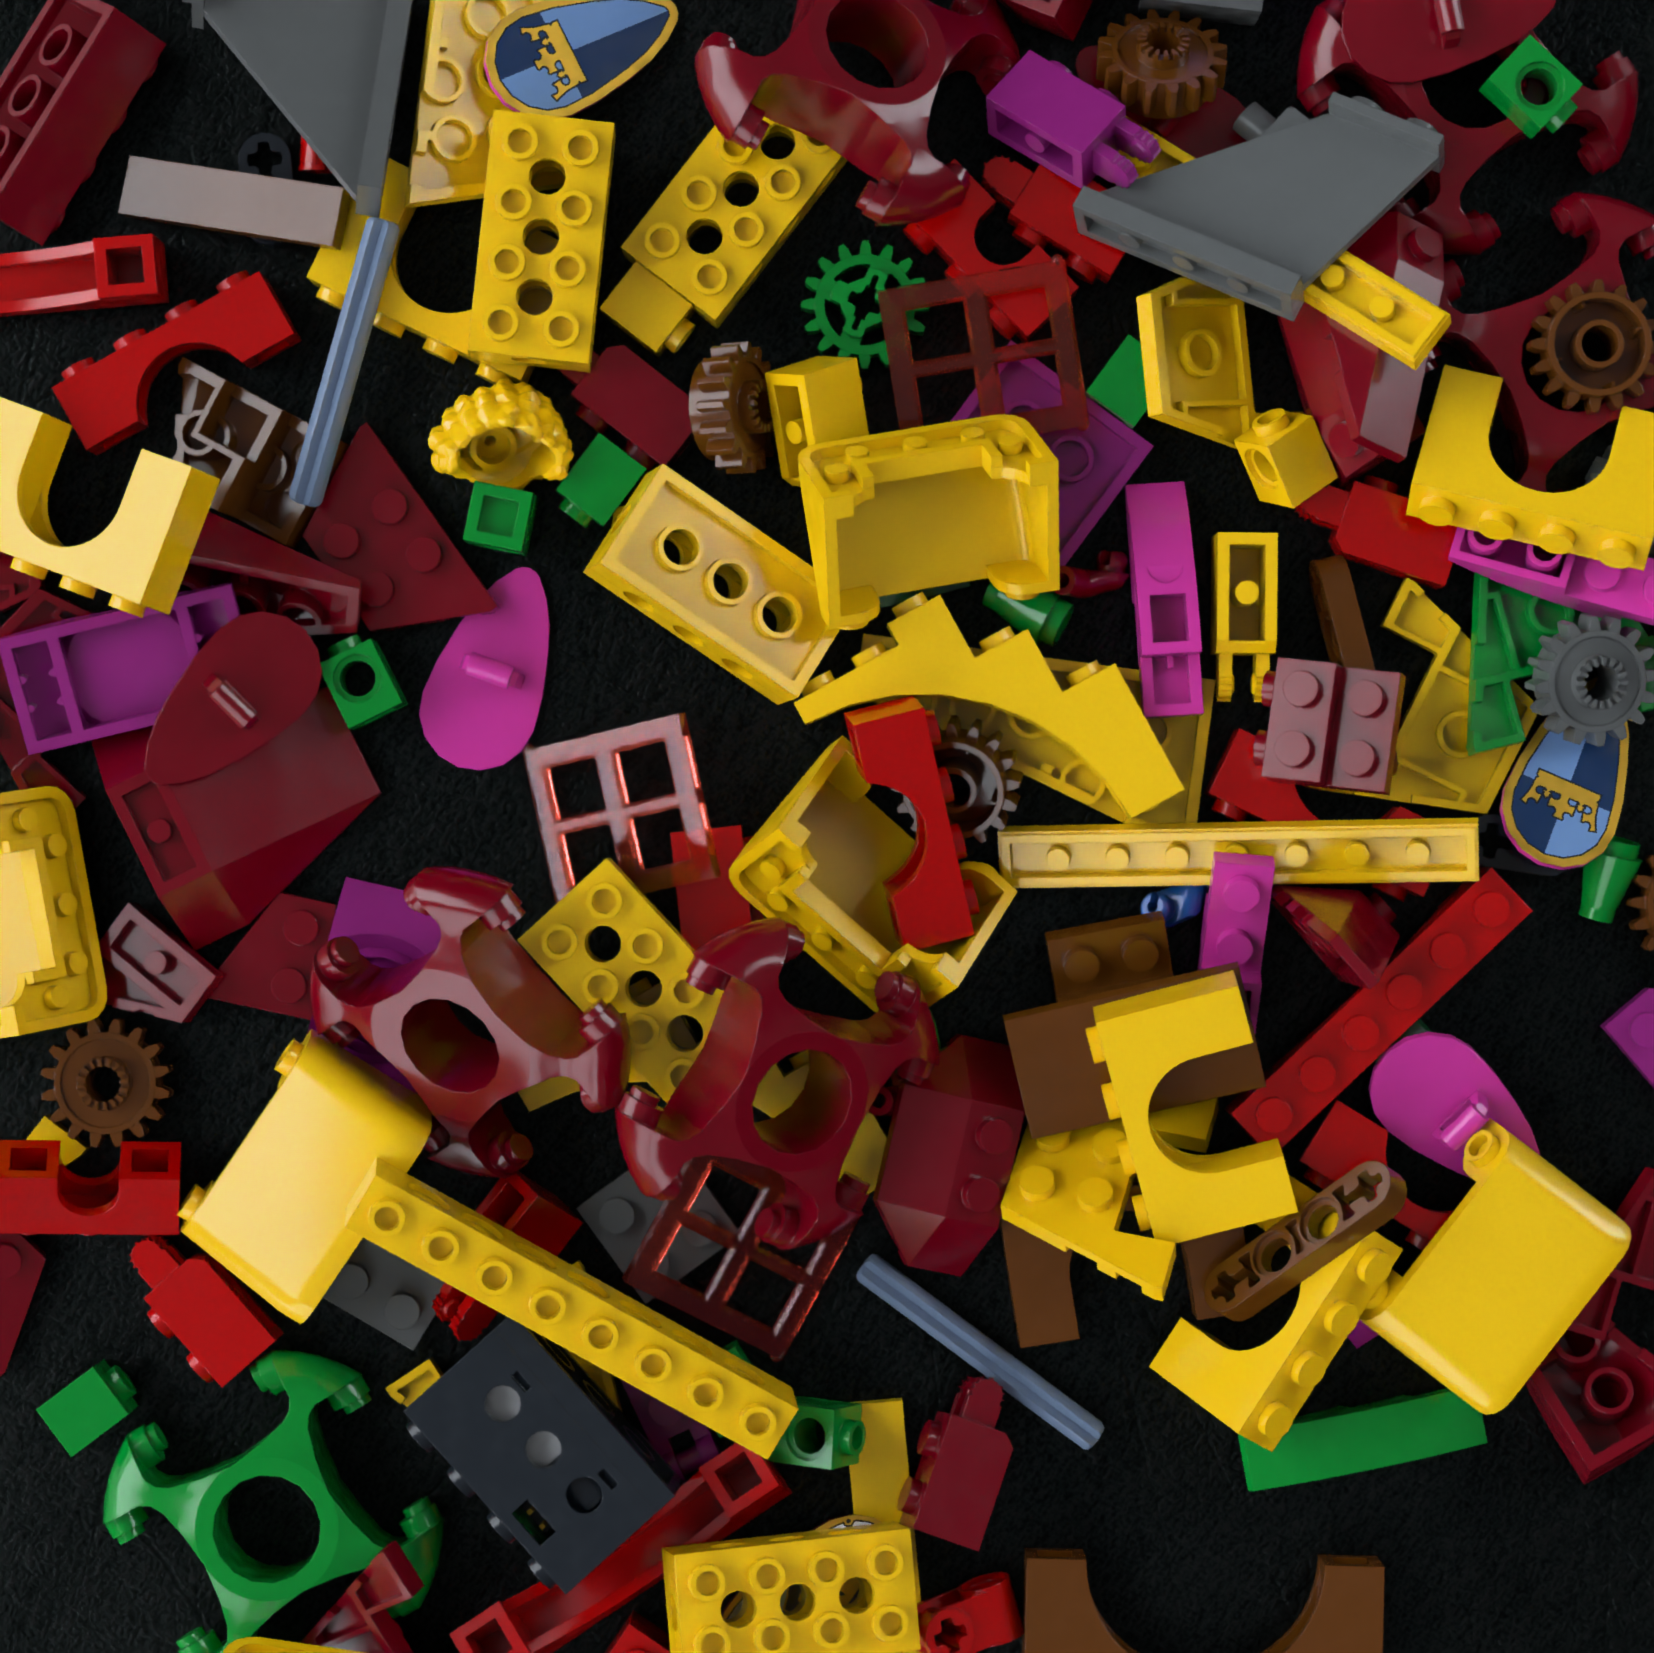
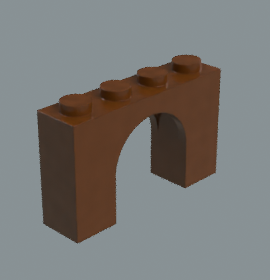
(1043, 1288)

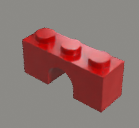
(953, 240)
(47, 1198)

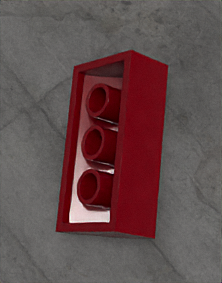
(62, 104)

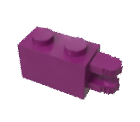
(1066, 124)

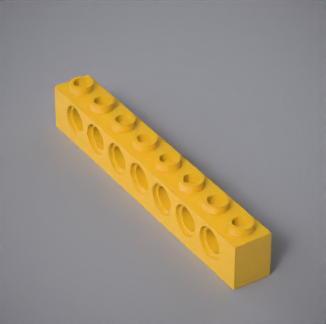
(570, 1308)

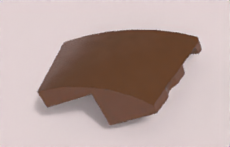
(248, 448)

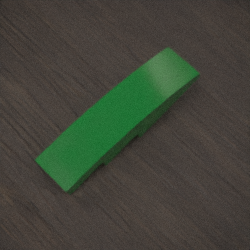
(1364, 1439)

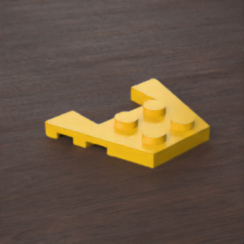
(1196, 360)
(1433, 732)
(1076, 1192)

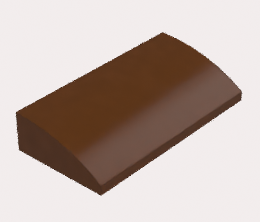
(1064, 1085)

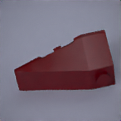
(1373, 386)
(1341, 928)

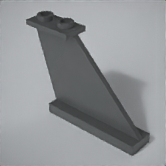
(329, 72)
(1271, 208)

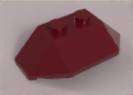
(951, 1156)

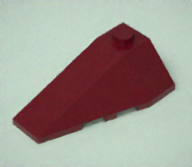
(1314, 367)
(273, 578)
(1596, 1399)

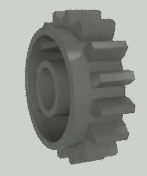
(1562, 671)

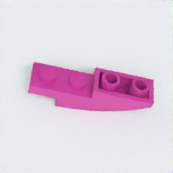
(1559, 578)
(1164, 599)
(1238, 918)

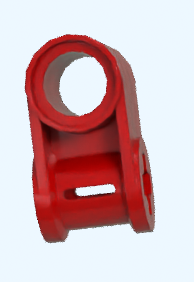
(974, 1616)

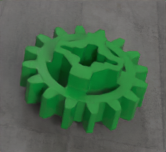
(839, 294)

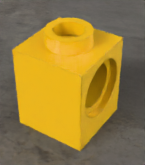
(649, 311)
(1285, 457)

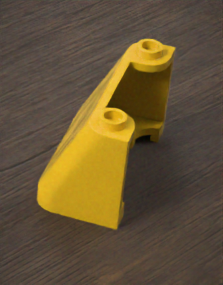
(930, 513)
(824, 871)
(47, 919)
(287, 1187)
(1500, 1273)

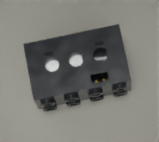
(542, 1452)

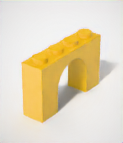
(444, 332)
(1465, 488)
(140, 551)
(1183, 1191)
(1266, 1386)

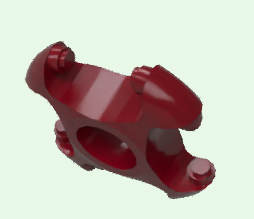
(1604, 113)
(867, 125)
(1495, 338)
(748, 1036)
(452, 1069)

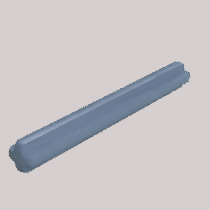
(344, 361)
(980, 1351)

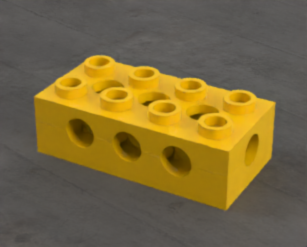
(512, 211)
(748, 233)
(684, 597)
(647, 943)
(819, 1561)

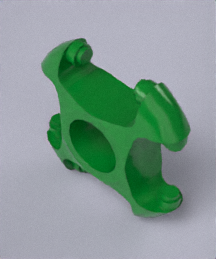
(294, 1451)

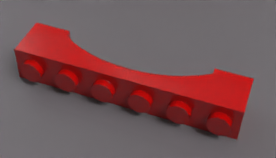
(84, 276)
(1374, 1018)
(705, 1509)

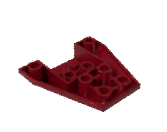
(245, 832)

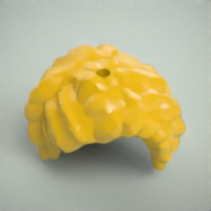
(524, 442)

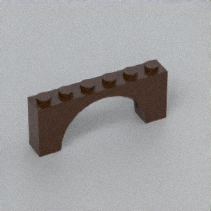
(1339, 1616)

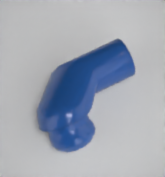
(1175, 903)

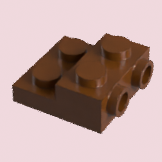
(1108, 955)

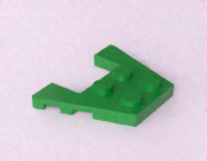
(1502, 640)

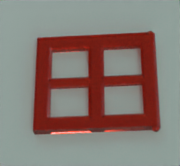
(984, 356)
(619, 811)
(742, 1248)

